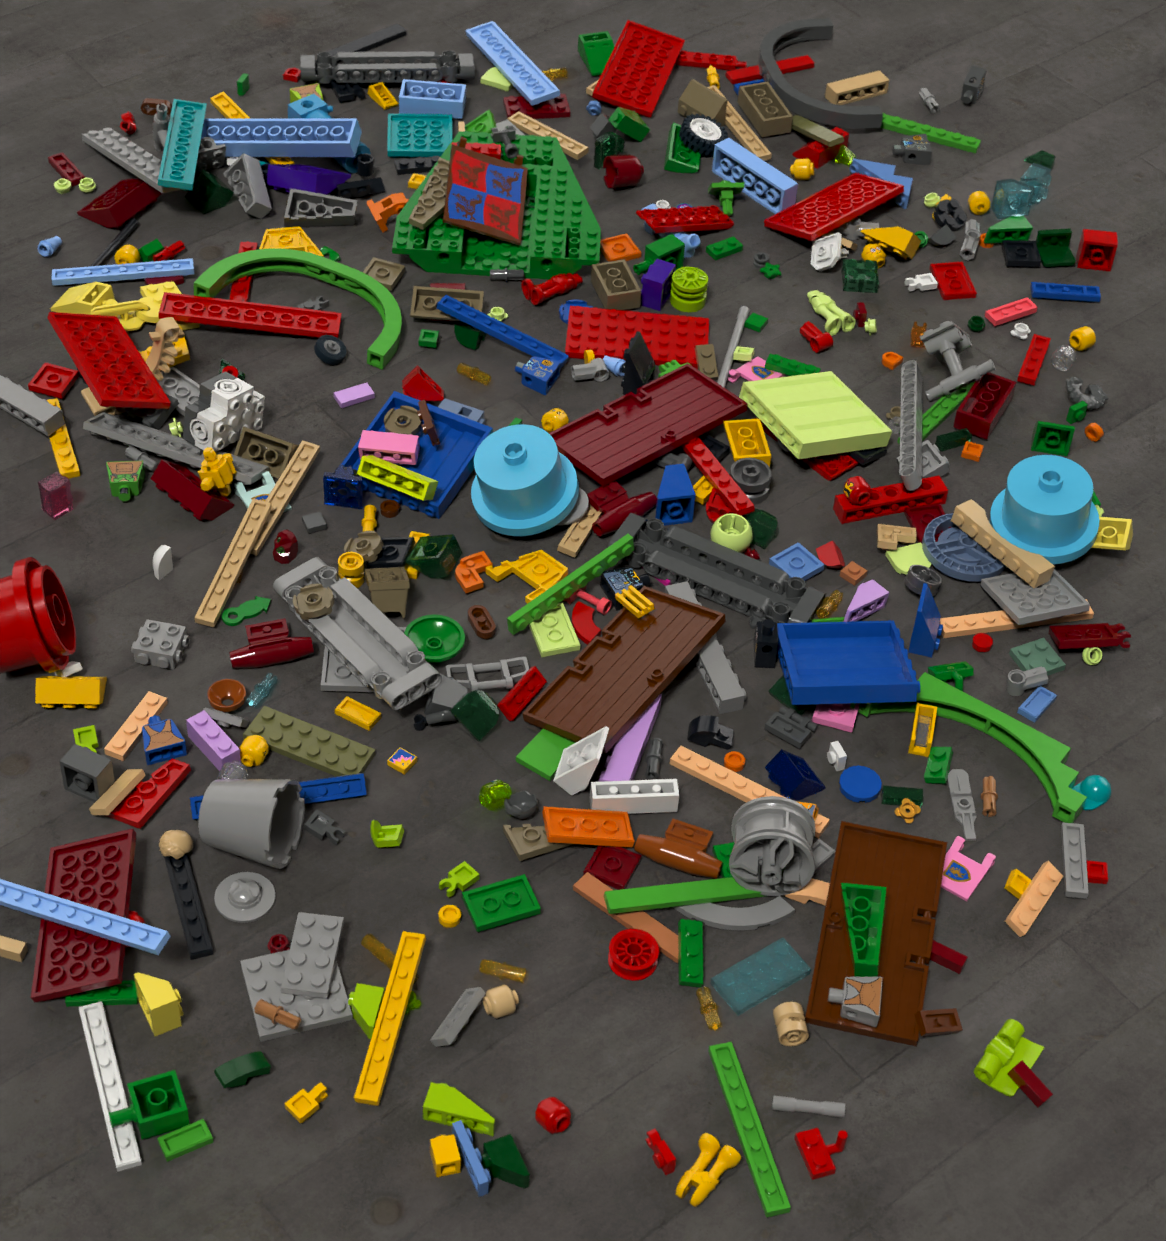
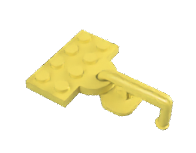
(135, 313)

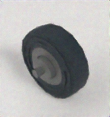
(330, 349)

